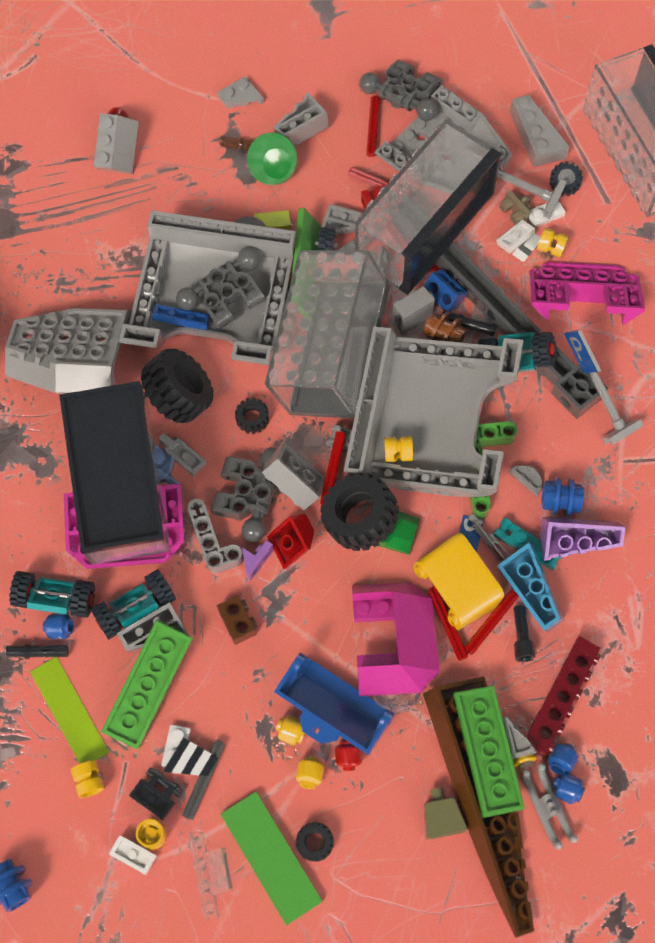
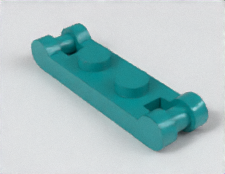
(520, 538)

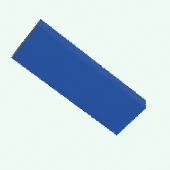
(180, 317)

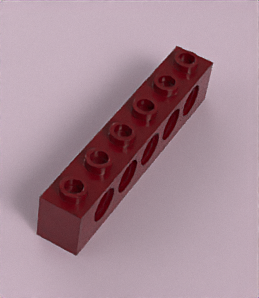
(581, 649)

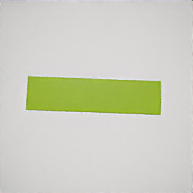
(69, 711)

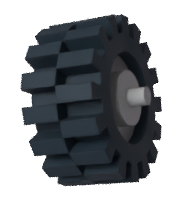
(568, 173)
(326, 239)

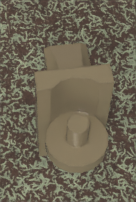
(519, 206)

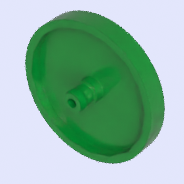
(272, 158)

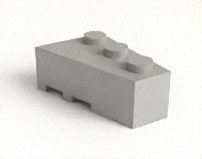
(136, 635)

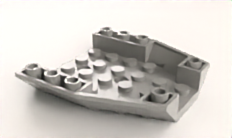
(450, 108)
(70, 363)

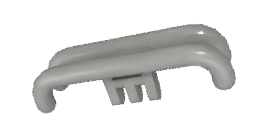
(548, 807)

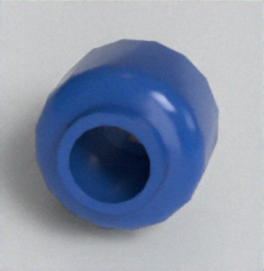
(58, 626)
(563, 759)
(569, 788)

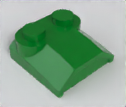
(403, 534)

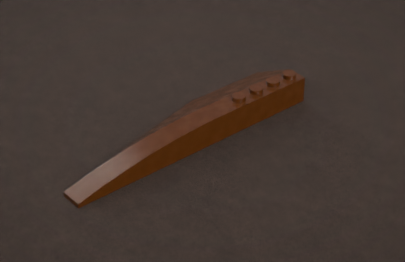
(494, 837)

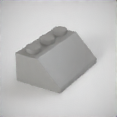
(116, 144)
(294, 476)

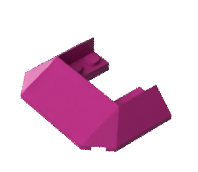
(563, 282)
(174, 515)
(415, 637)

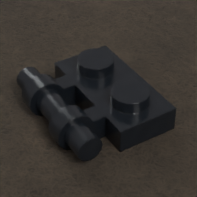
(151, 798)

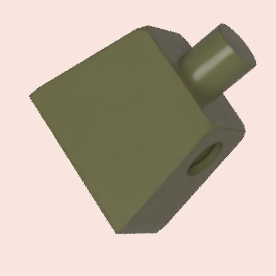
(442, 816)

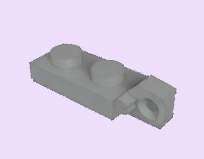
(182, 454)

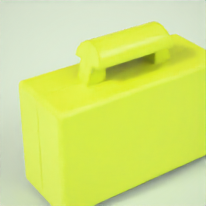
(276, 220)

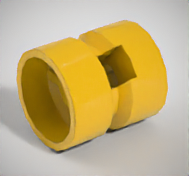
(546, 241)
(398, 448)
(87, 779)
(151, 834)

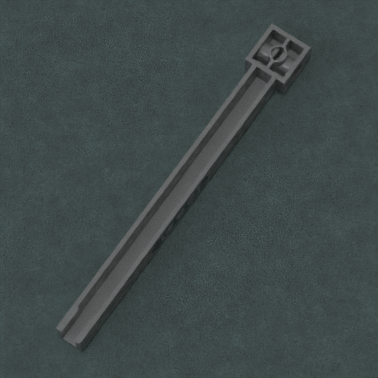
(570, 385)

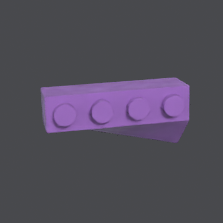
(573, 536)

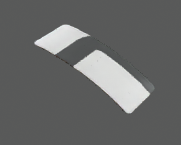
(527, 247)

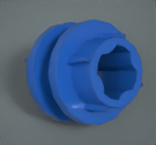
(563, 497)
(12, 888)

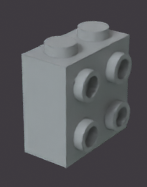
(412, 310)

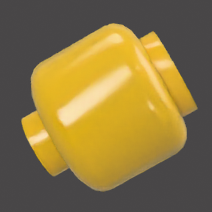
(290, 730)
(309, 772)

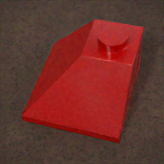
(292, 539)

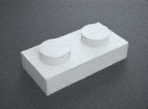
(536, 217)
(515, 236)
(174, 738)
(132, 855)

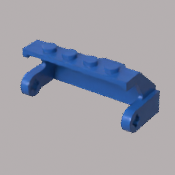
(332, 706)

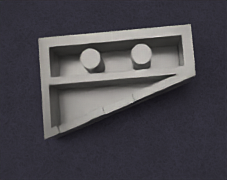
(304, 121)

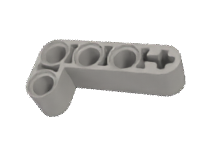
(208, 535)

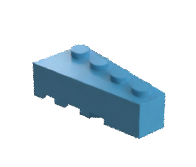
(530, 583)

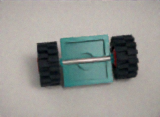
(537, 349)
(52, 594)
(133, 604)

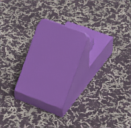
(255, 562)

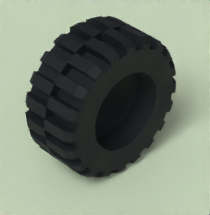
(177, 385)
(371, 529)

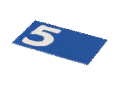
(470, 532)

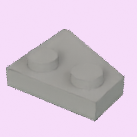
(239, 94)
(341, 219)
(518, 743)

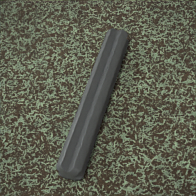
(201, 784)

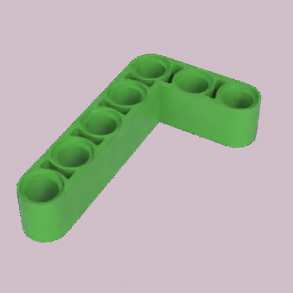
(499, 438)

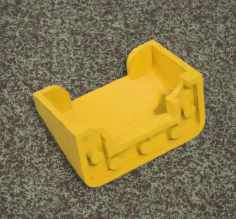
(461, 580)

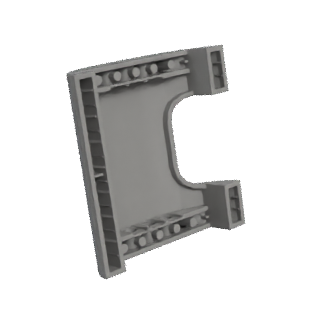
(185, 251)
(437, 398)

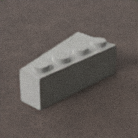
(537, 133)

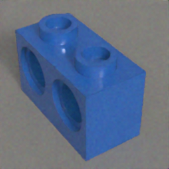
(446, 288)

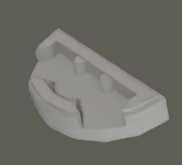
(527, 477)

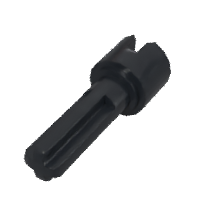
(523, 647)

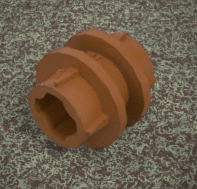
(441, 329)

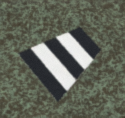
(190, 760)

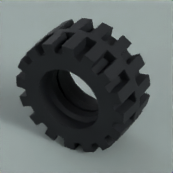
(252, 426)
(304, 851)

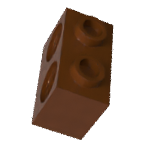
(232, 621)

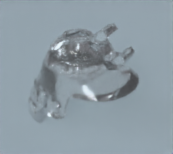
(399, 702)

